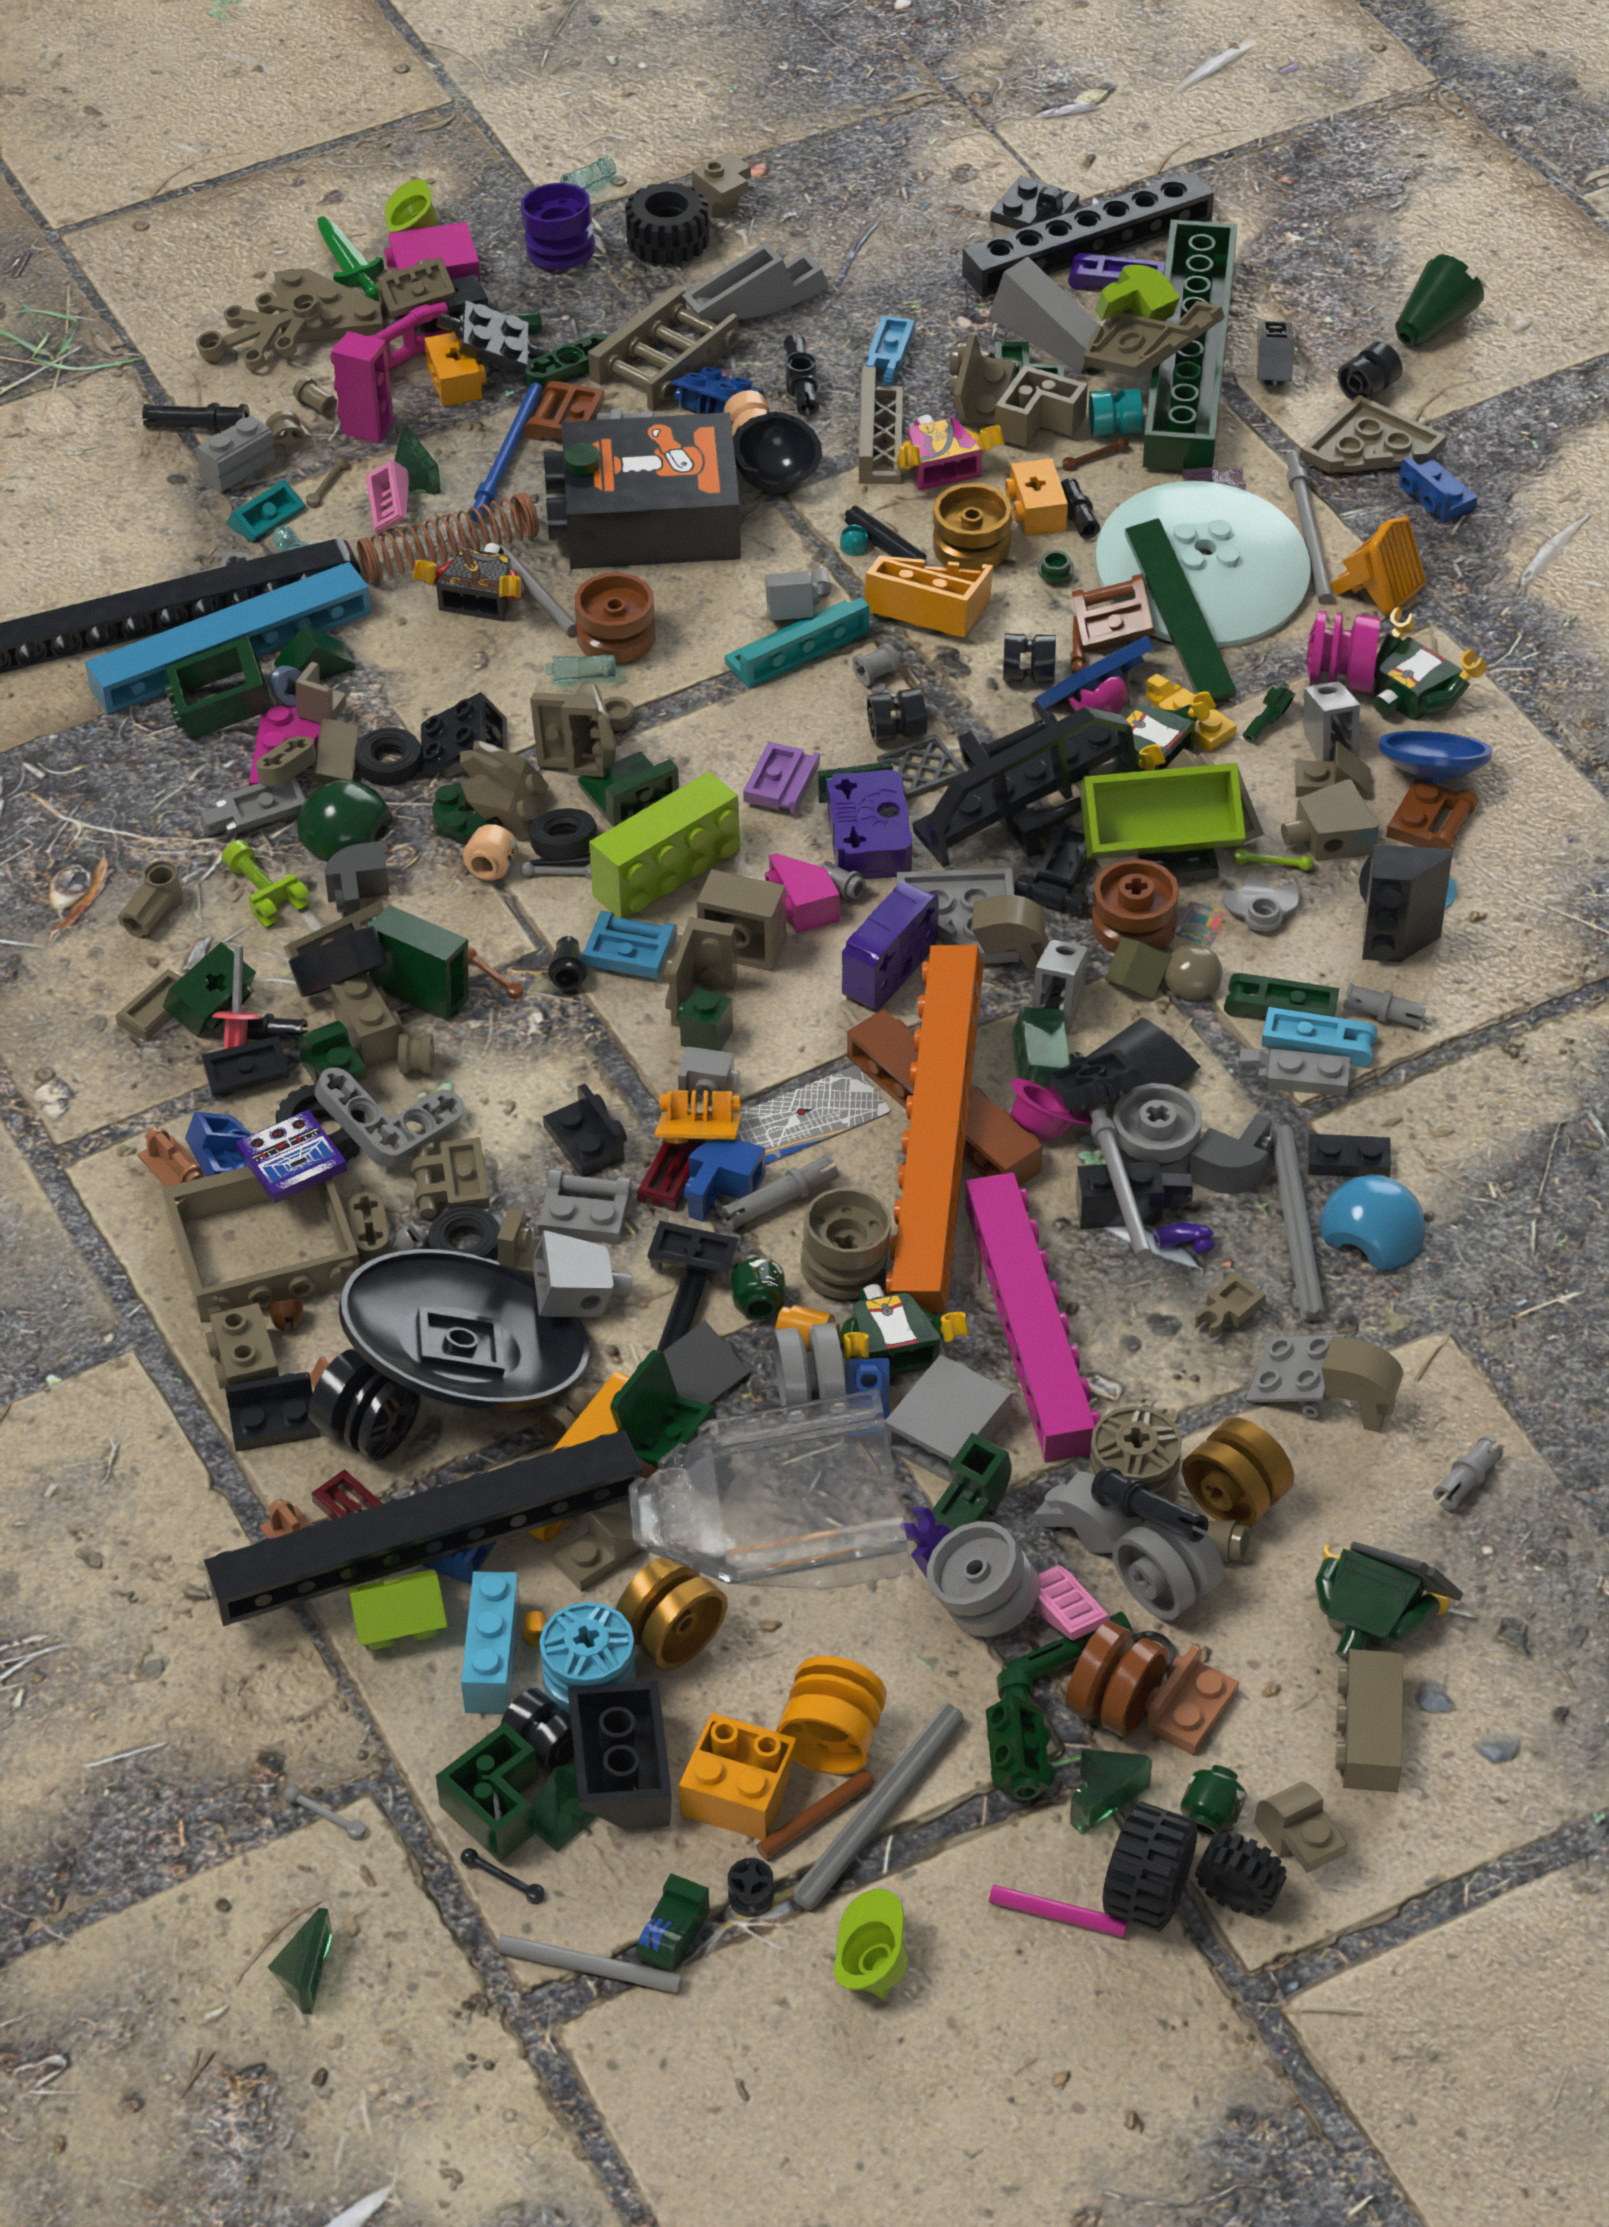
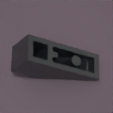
(1275, 352)

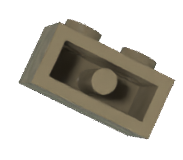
(369, 1022)
(242, 1346)

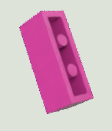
(362, 387)

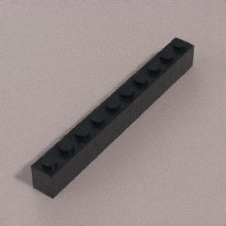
(422, 1527)

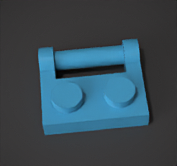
(629, 945)

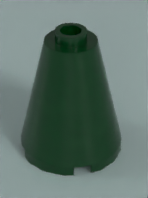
(1438, 300)

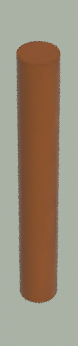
(815, 1814)

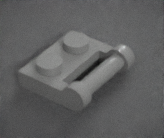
(585, 1217)

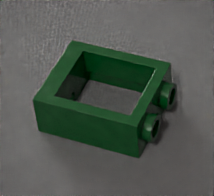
(224, 708)

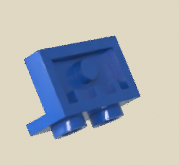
(1436, 489)

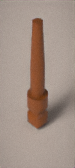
(1077, 655)

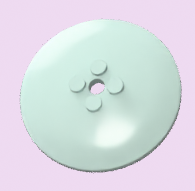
(1256, 563)

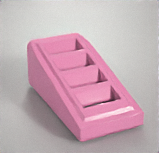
(391, 476)
(1065, 1598)

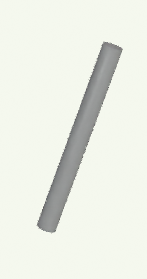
(545, 600)
(589, 1963)

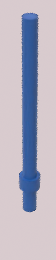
(488, 490)

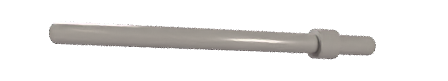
(1299, 482)
(1105, 1136)

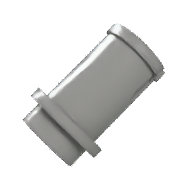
(848, 884)

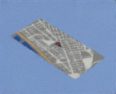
(811, 1113)

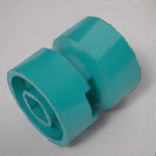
(1115, 412)

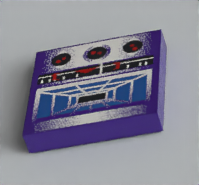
(291, 1156)

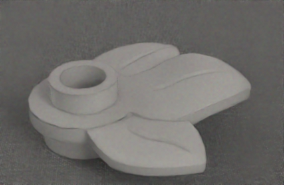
(1260, 904)

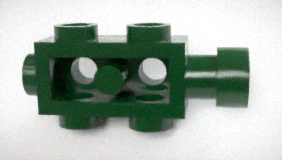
(1018, 1738)

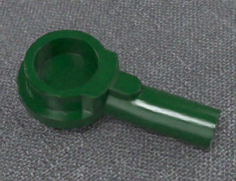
(1277, 702)

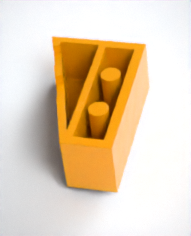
(928, 595)

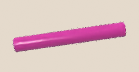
(1058, 1910)

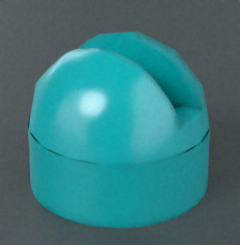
(854, 540)

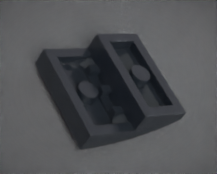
(1153, 1053)

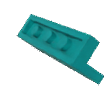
(800, 642)

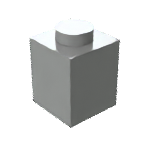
(790, 595)

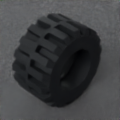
(667, 223)
(1149, 1866)

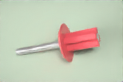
(236, 1021)

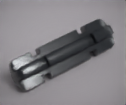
(1051, 895)

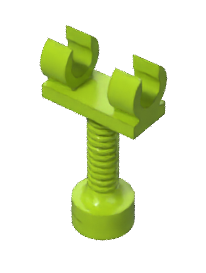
(240, 858)

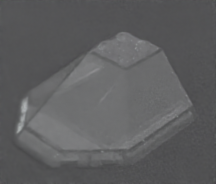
(780, 1498)

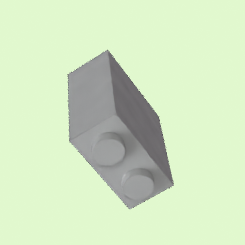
(943, 1413)

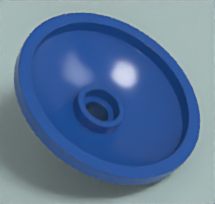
(1435, 754)

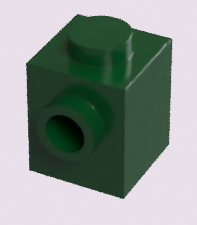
(705, 1020)

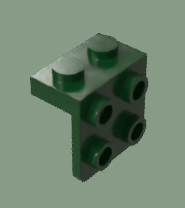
(655, 1413)

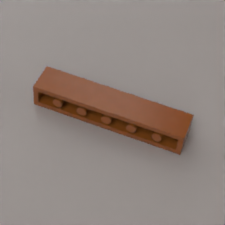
(993, 1139)

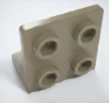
(414, 286)
(979, 384)
(703, 956)

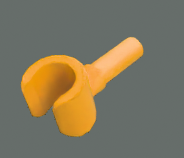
(533, 1627)

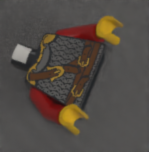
(474, 582)

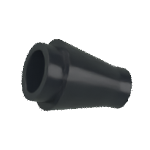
(567, 965)

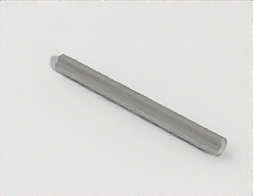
(1297, 1224)
(877, 1807)

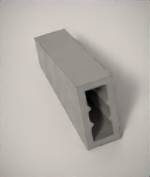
(1043, 314)

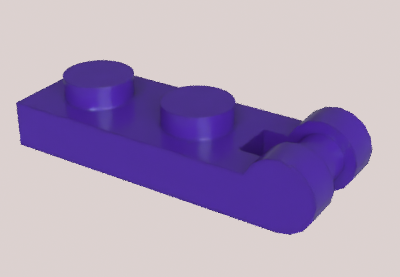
(1102, 269)

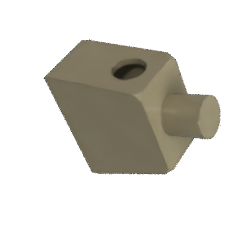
(1333, 823)

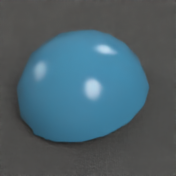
(1377, 1218)

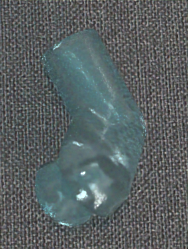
(286, 539)

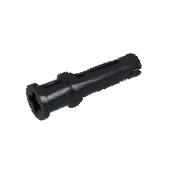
(213, 417)
(1136, 1499)

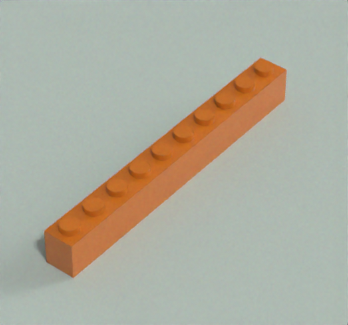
(937, 1126)

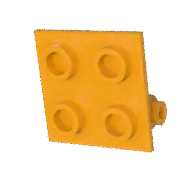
(679, 1124)

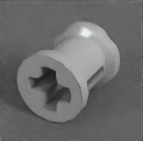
(876, 664)

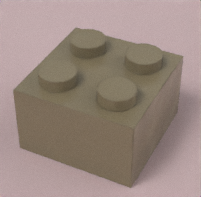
(755, 910)

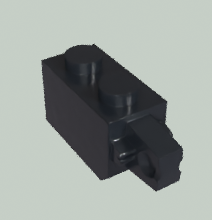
(1151, 1189)

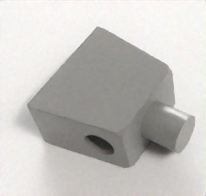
(1329, 711)
(1064, 971)
(575, 1277)

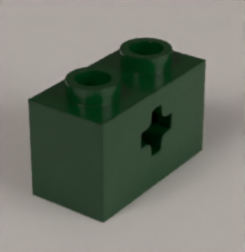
(207, 990)

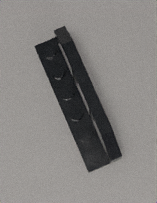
(1011, 782)

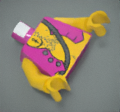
(945, 451)

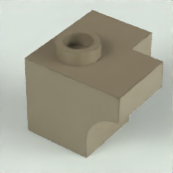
(722, 182)

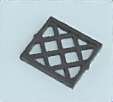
(914, 749)

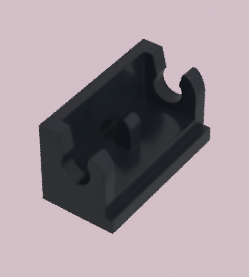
(695, 1250)

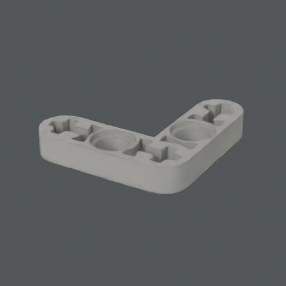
(393, 1130)

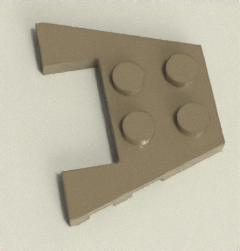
(1138, 344)

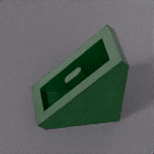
(316, 647)

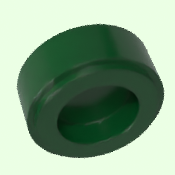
(582, 459)

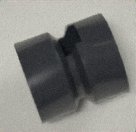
(1370, 371)
(1042, 657)
(910, 714)
(543, 1727)

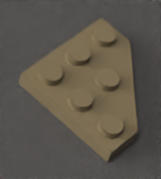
(343, 307)
(1371, 438)

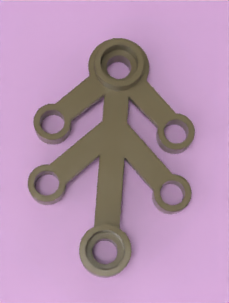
(297, 312)

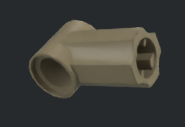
(156, 895)

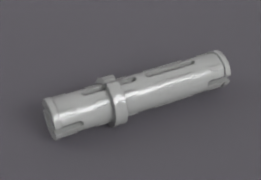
(795, 1184)

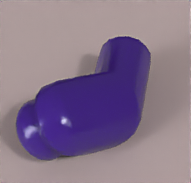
(1185, 1232)

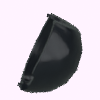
(776, 452)

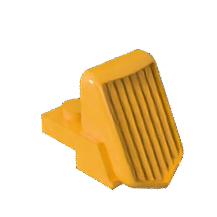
(1385, 566)

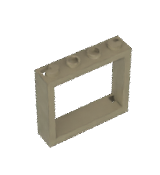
(239, 1190)

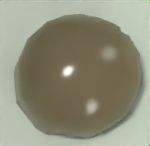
(1193, 972)

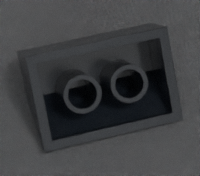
(1404, 900)
(621, 1753)

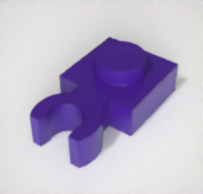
(925, 1536)

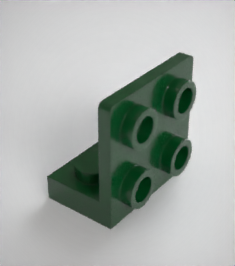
(630, 786)

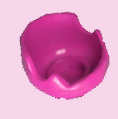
(1108, 696)

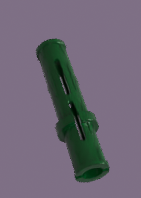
(1058, 1653)

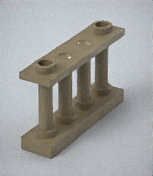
(653, 324)

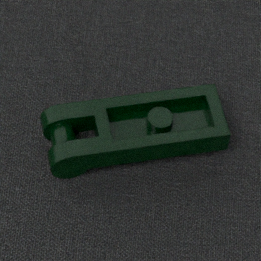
(1278, 994)

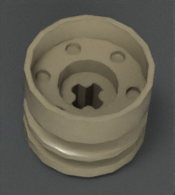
(845, 1242)
(1141, 1446)

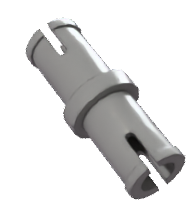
(1384, 1005)
(1468, 1472)

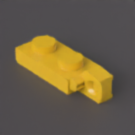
(1208, 733)

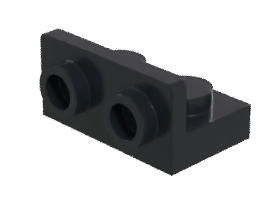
(587, 1133)
(270, 1411)

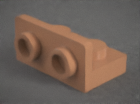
(1189, 1702)

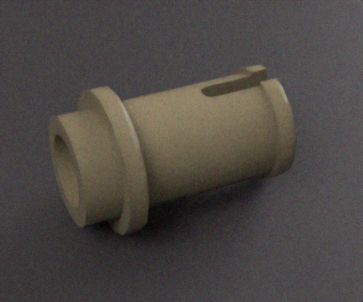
(308, 392)

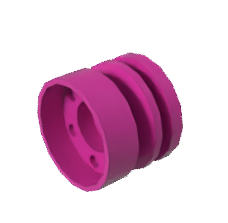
(1344, 651)

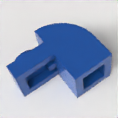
(722, 1168)

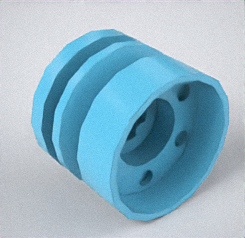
(586, 1648)

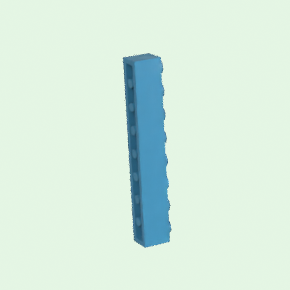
(268, 620)

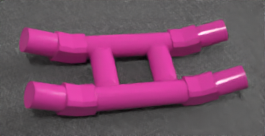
(406, 327)

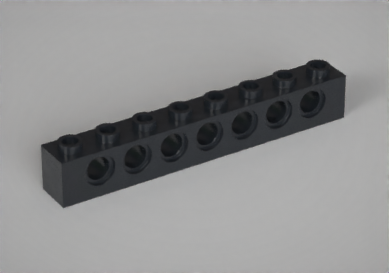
(1090, 230)

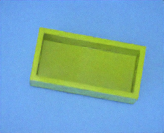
(1162, 811)
(665, 845)

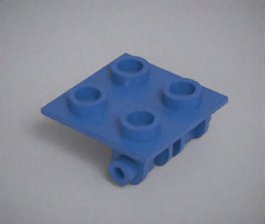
(709, 390)

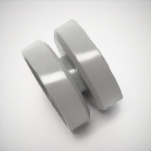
(1158, 1125)
(804, 1372)
(1166, 1568)
(983, 1578)

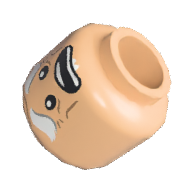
(490, 852)

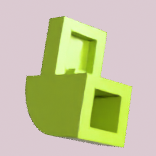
(1143, 291)

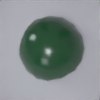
(341, 817)

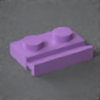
(781, 777)

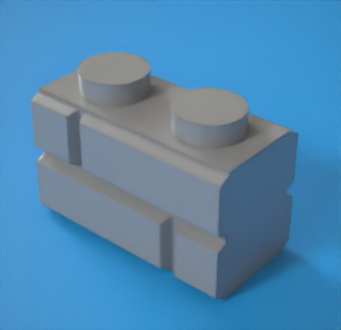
(235, 453)

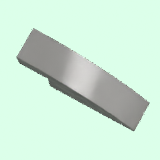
(757, 285)

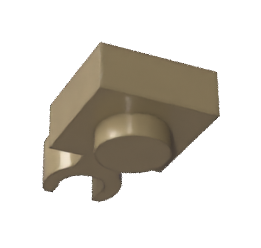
(1230, 1301)

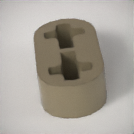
(286, 760)
(376, 1226)

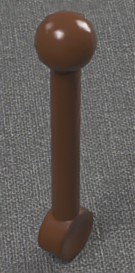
(1071, 463)

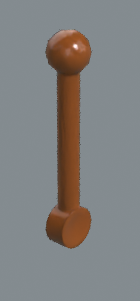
(514, 990)

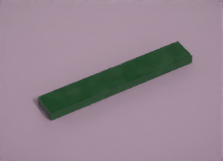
(1179, 610)

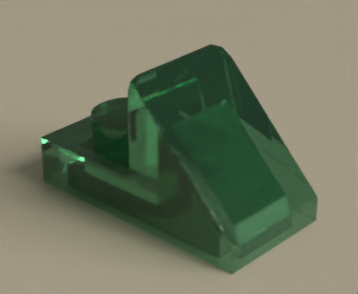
(1110, 1784)

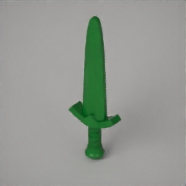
(354, 266)

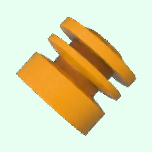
(833, 1714)

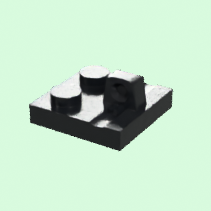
(1031, 203)

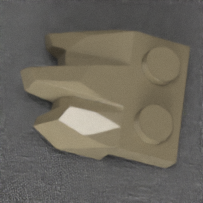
(503, 787)

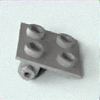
(1293, 1373)

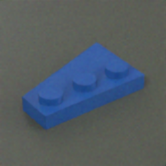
(1088, 677)

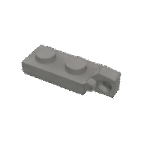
(253, 807)
(1296, 1070)

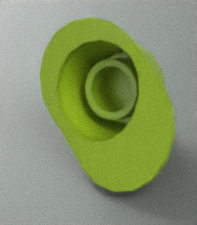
(410, 207)
(871, 1944)

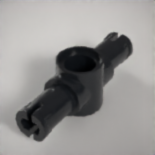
(801, 375)

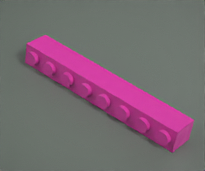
(1030, 1316)

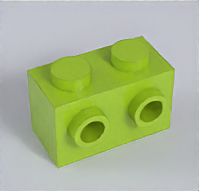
(397, 1609)

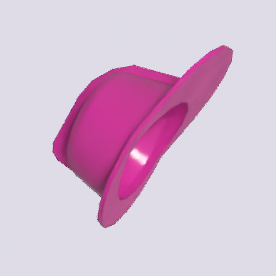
(1041, 1112)

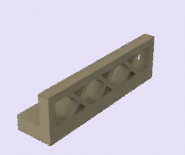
(869, 426)

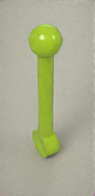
(1242, 856)

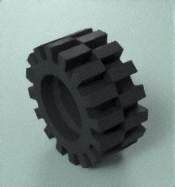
(1241, 1874)

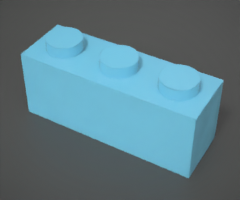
(490, 1642)

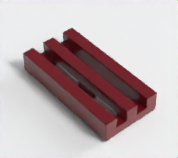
(661, 1195)
(331, 1488)

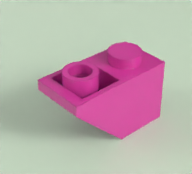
(809, 892)

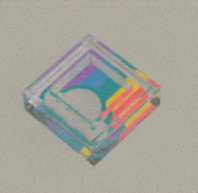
(1200, 923)

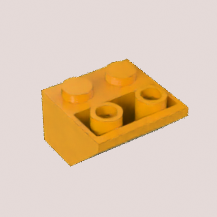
(737, 1776)

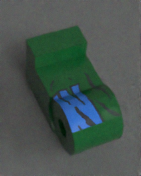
(674, 1923)

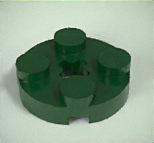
(451, 815)

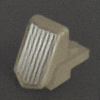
(573, 731)

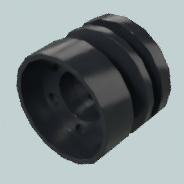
(362, 1406)

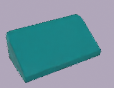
(266, 511)

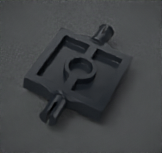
(492, 336)
(1092, 1078)

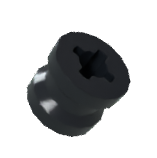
(744, 1877)

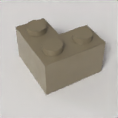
(1039, 401)

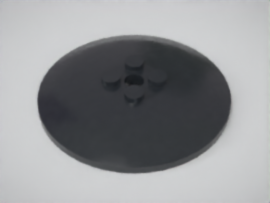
(461, 1330)

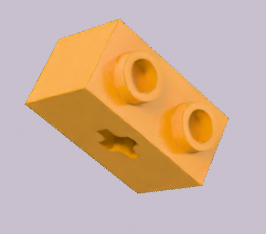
(453, 374)
(1037, 497)

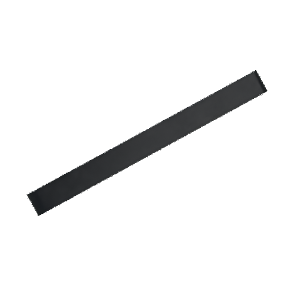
(159, 606)

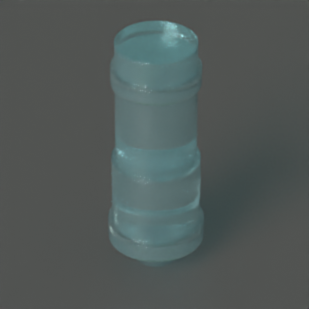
(591, 174)
(578, 668)

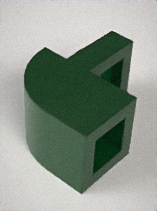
(327, 1049)
(978, 1483)

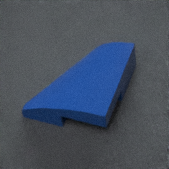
(214, 1140)

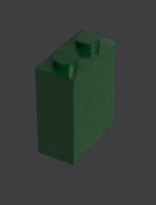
(424, 962)

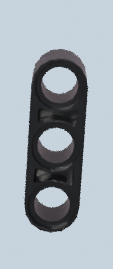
(338, 961)

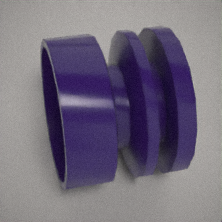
(558, 226)

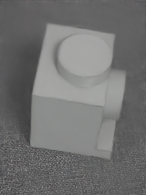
(707, 1071)

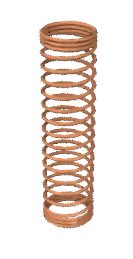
(524, 513)

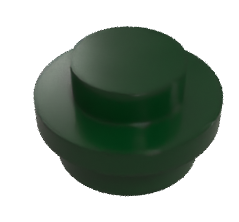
(1055, 567)

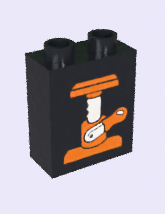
(657, 497)

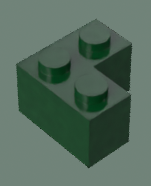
(485, 1789)

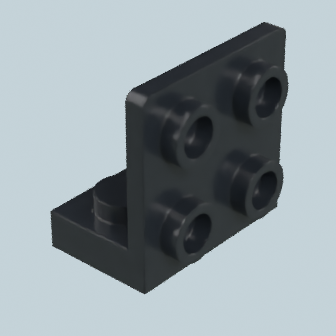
(457, 729)

